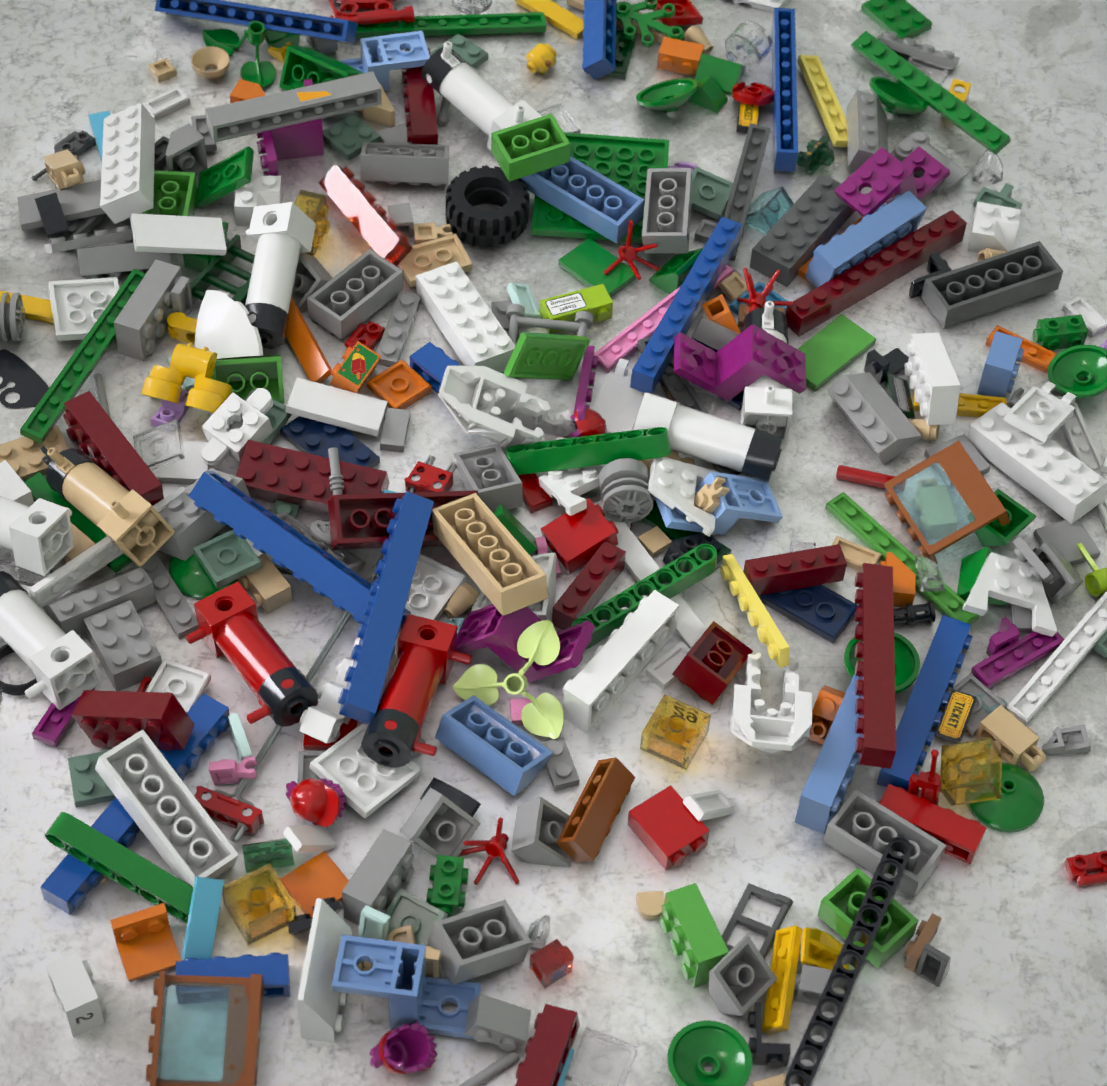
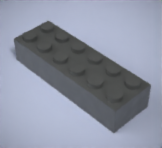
(800, 231)
(991, 284)

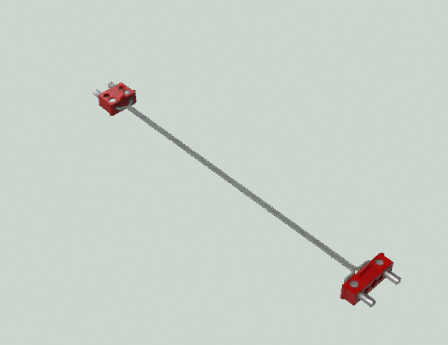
(243, 813)

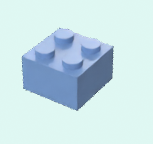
(1001, 365)

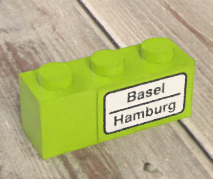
(565, 306)

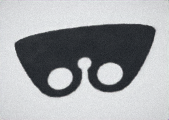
(27, 381)

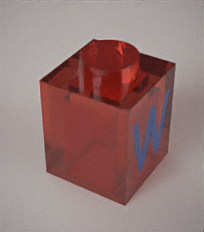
(551, 963)

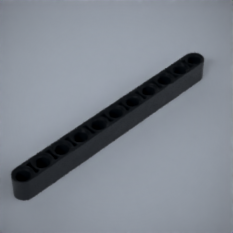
(851, 955)

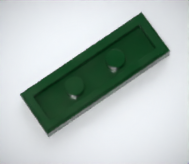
(623, 56)

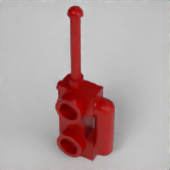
(371, 336)
(928, 781)
(1081, 865)

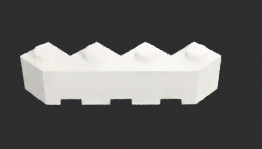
(324, 719)

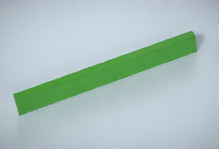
(881, 541)

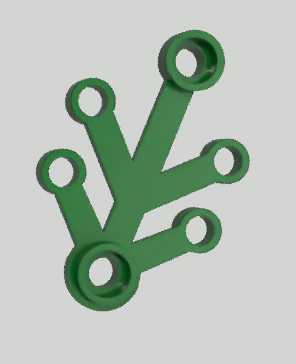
(647, 20)

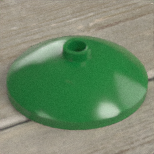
(667, 94)
(896, 97)
(1079, 371)
(192, 578)
(906, 661)
(1017, 806)
(712, 1046)

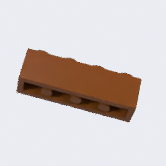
(595, 810)

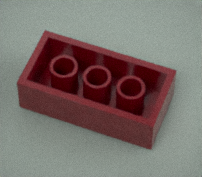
(118, 715)

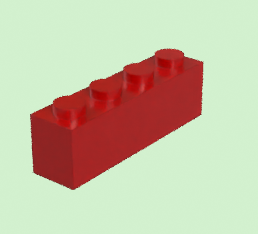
(958, 833)

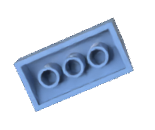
(492, 744)

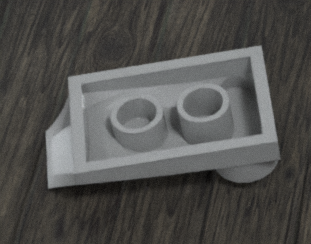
(921, 139)

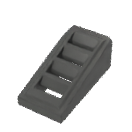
(933, 965)

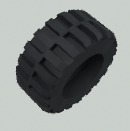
(486, 226)

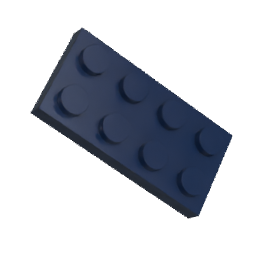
(317, 437)

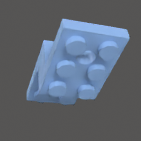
(385, 53)
(746, 499)

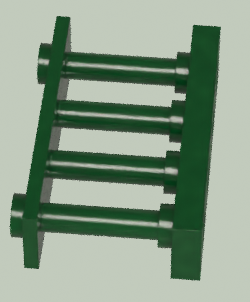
(221, 263)

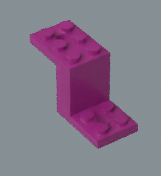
(290, 142)
(889, 178)
(740, 363)
(501, 634)

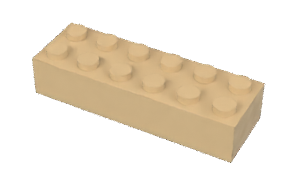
(489, 554)

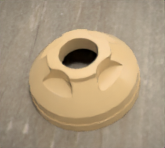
(210, 58)

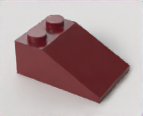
(712, 663)

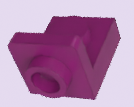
(1006, 635)

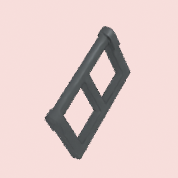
(737, 918)

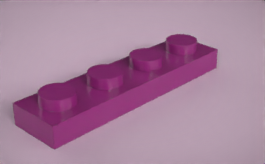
(587, 378)
(1015, 657)

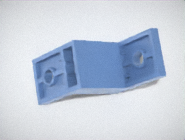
(401, 977)

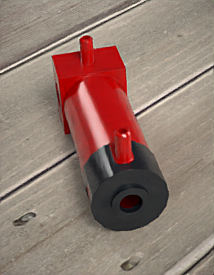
(232, 629)
(423, 661)

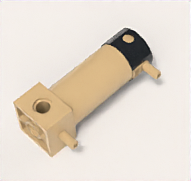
(119, 513)

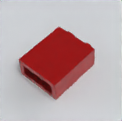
(579, 536)
(668, 828)

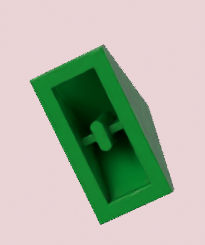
(709, 95)

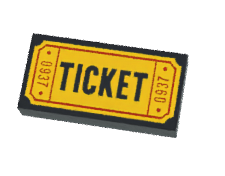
(746, 115)
(956, 716)

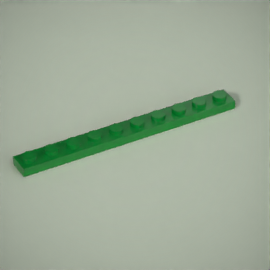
(462, 24)
(931, 93)
(79, 365)

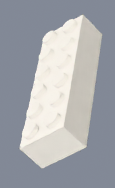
(128, 163)
(464, 317)
(1038, 466)
(619, 660)
(165, 810)

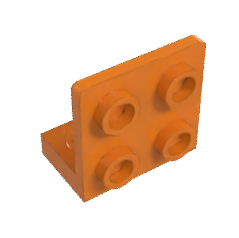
(145, 942)

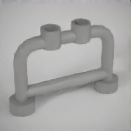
(516, 313)

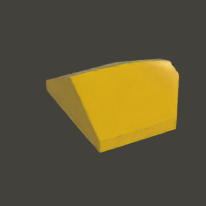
(820, 949)

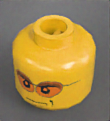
(541, 59)

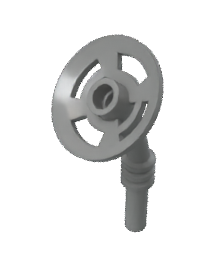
(337, 488)

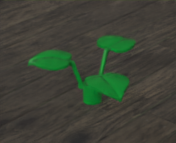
(256, 72)

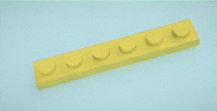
(824, 99)
(757, 614)

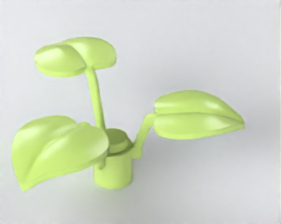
(545, 713)

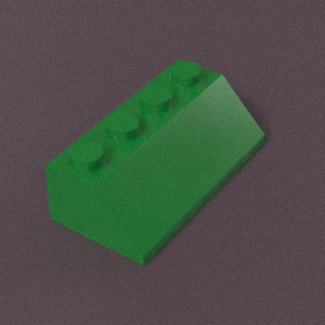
(305, 64)

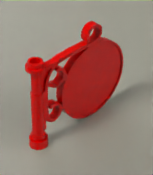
(376, 16)

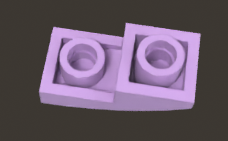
(171, 411)

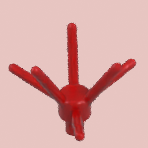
(629, 254)
(756, 299)
(494, 848)

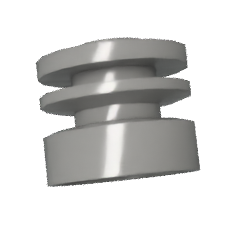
(12, 316)
(625, 490)

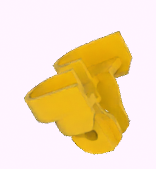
(192, 363)

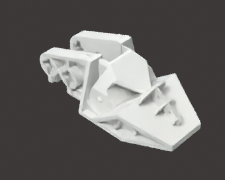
(499, 407)
(771, 729)

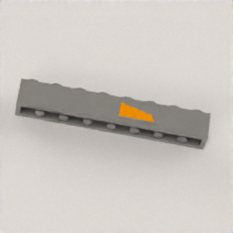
(293, 106)

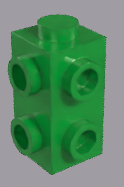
(1060, 332)
(448, 880)

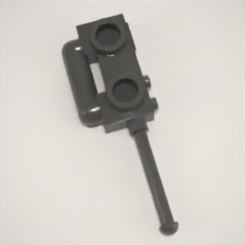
(75, 142)

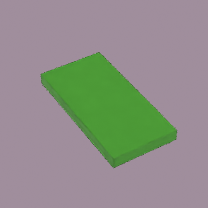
(834, 350)
(546, 356)

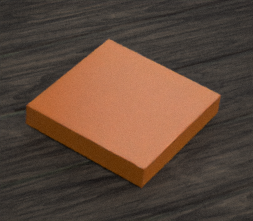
(399, 386)
(314, 880)

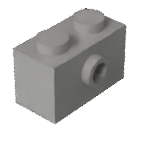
(497, 1022)

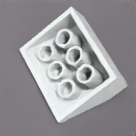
(316, 1001)

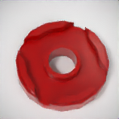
(752, 94)

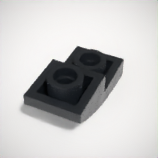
(52, 215)
(458, 797)
(303, 922)

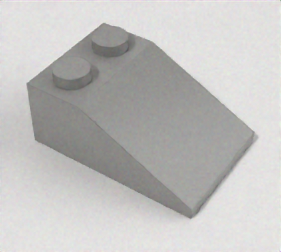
(492, 475)

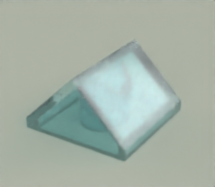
(768, 209)

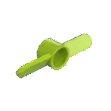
(1097, 580)

